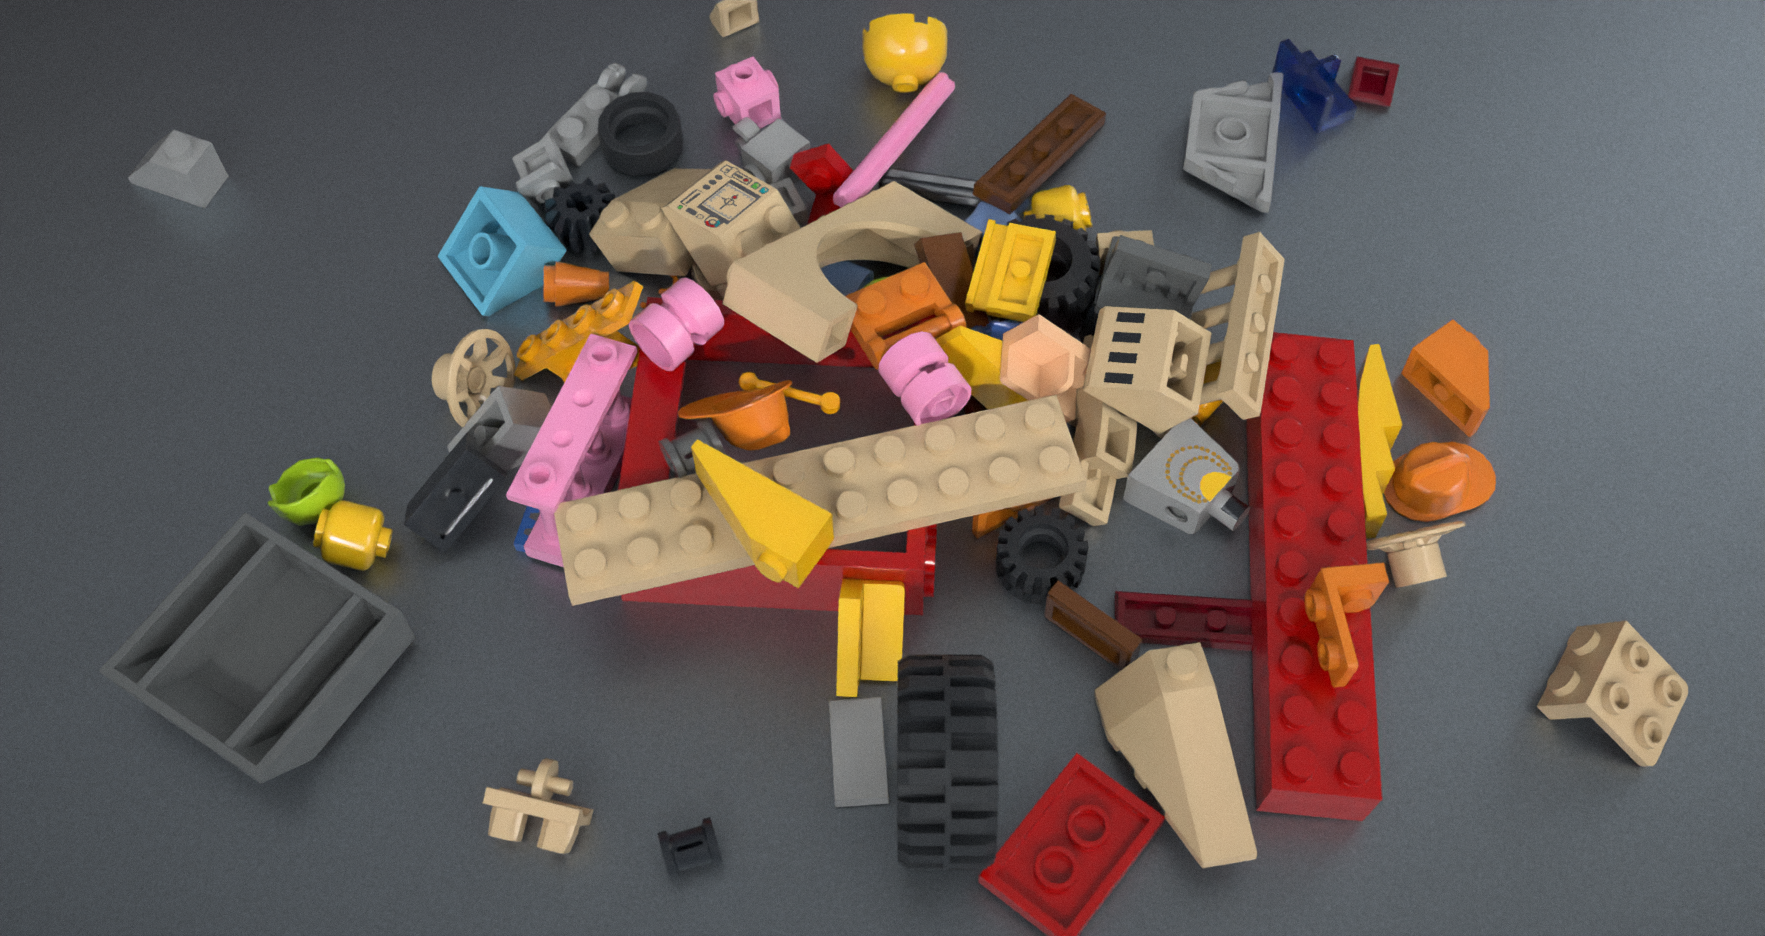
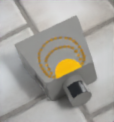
(1187, 481)

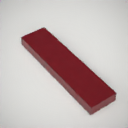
(1186, 619)

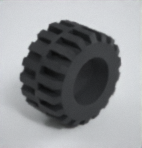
(1075, 267)

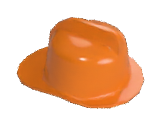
(746, 417)
(1439, 481)

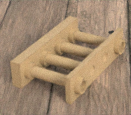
(1249, 329)

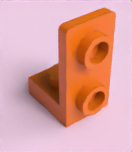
(1327, 599)

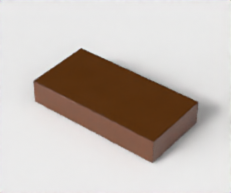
(1091, 626)

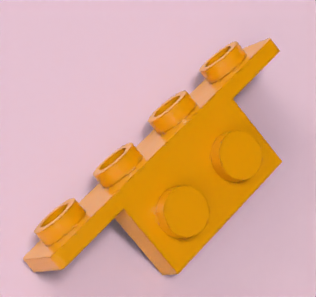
(563, 340)

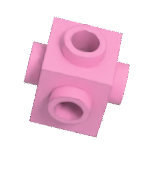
(747, 92)

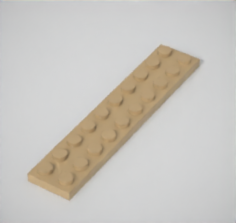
(868, 484)

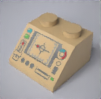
(728, 218)

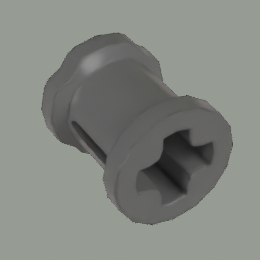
(679, 452)

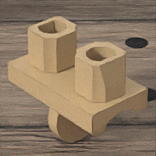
(512, 809)

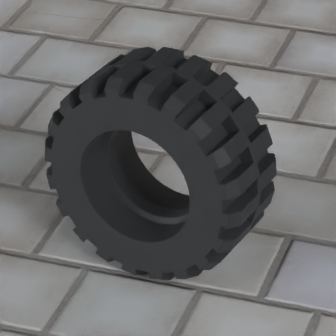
(946, 762)

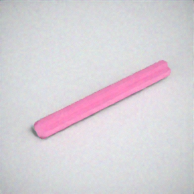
(895, 140)

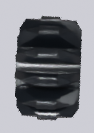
(576, 211)

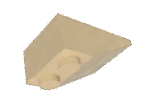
(637, 232)

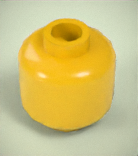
(1062, 203)
(352, 535)

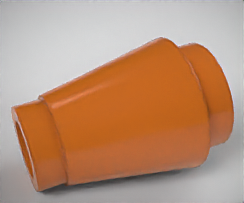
(573, 284)

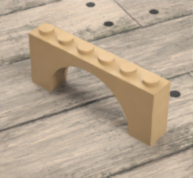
(784, 282)

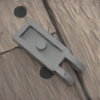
(578, 127)

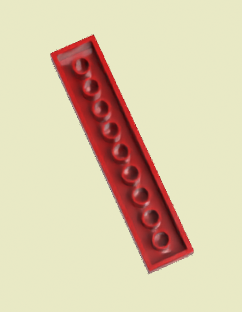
(1308, 514)

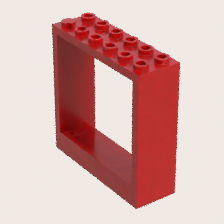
(655, 417)

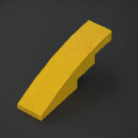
(1378, 431)

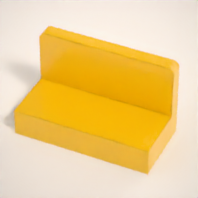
(868, 632)

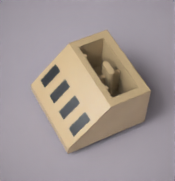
(1148, 364)

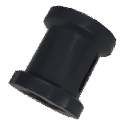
(686, 839)

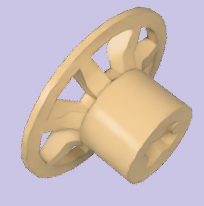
(470, 378)
(1415, 554)

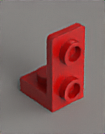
(823, 174)

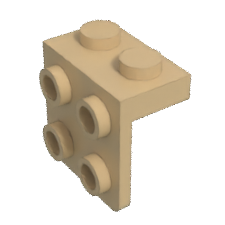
(1620, 685)

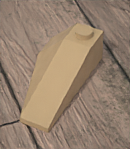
(1175, 737)

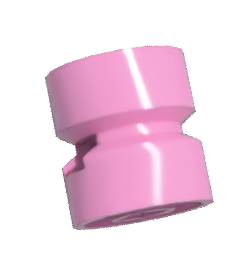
(671, 329)
(924, 379)

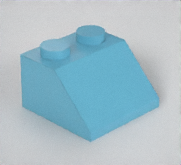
(499, 249)

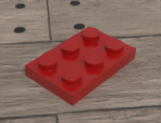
(1071, 849)

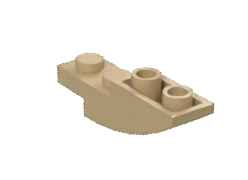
(1106, 452)

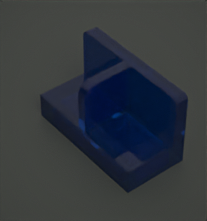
(1313, 86)

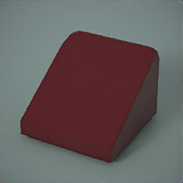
(1373, 81)

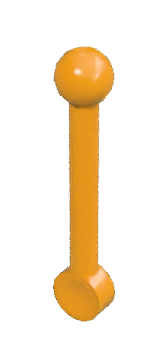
(828, 402)

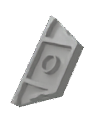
(1236, 139)

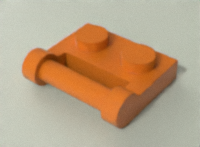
(898, 303)

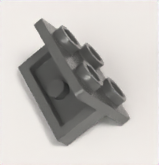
(1150, 277)

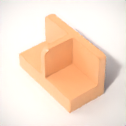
(1044, 362)

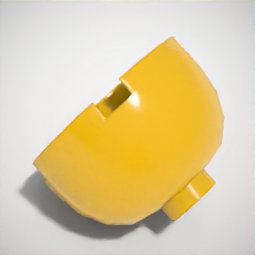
(904, 50)

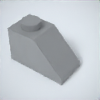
(181, 169)
(506, 425)

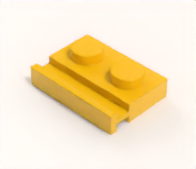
(1011, 271)

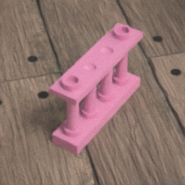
(579, 442)

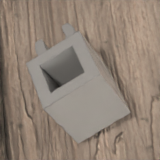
(770, 151)

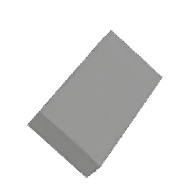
(858, 752)

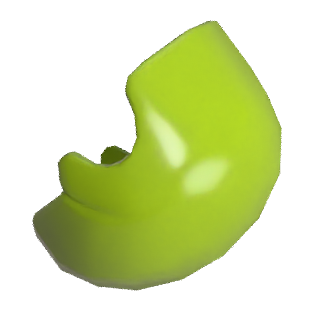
(307, 490)

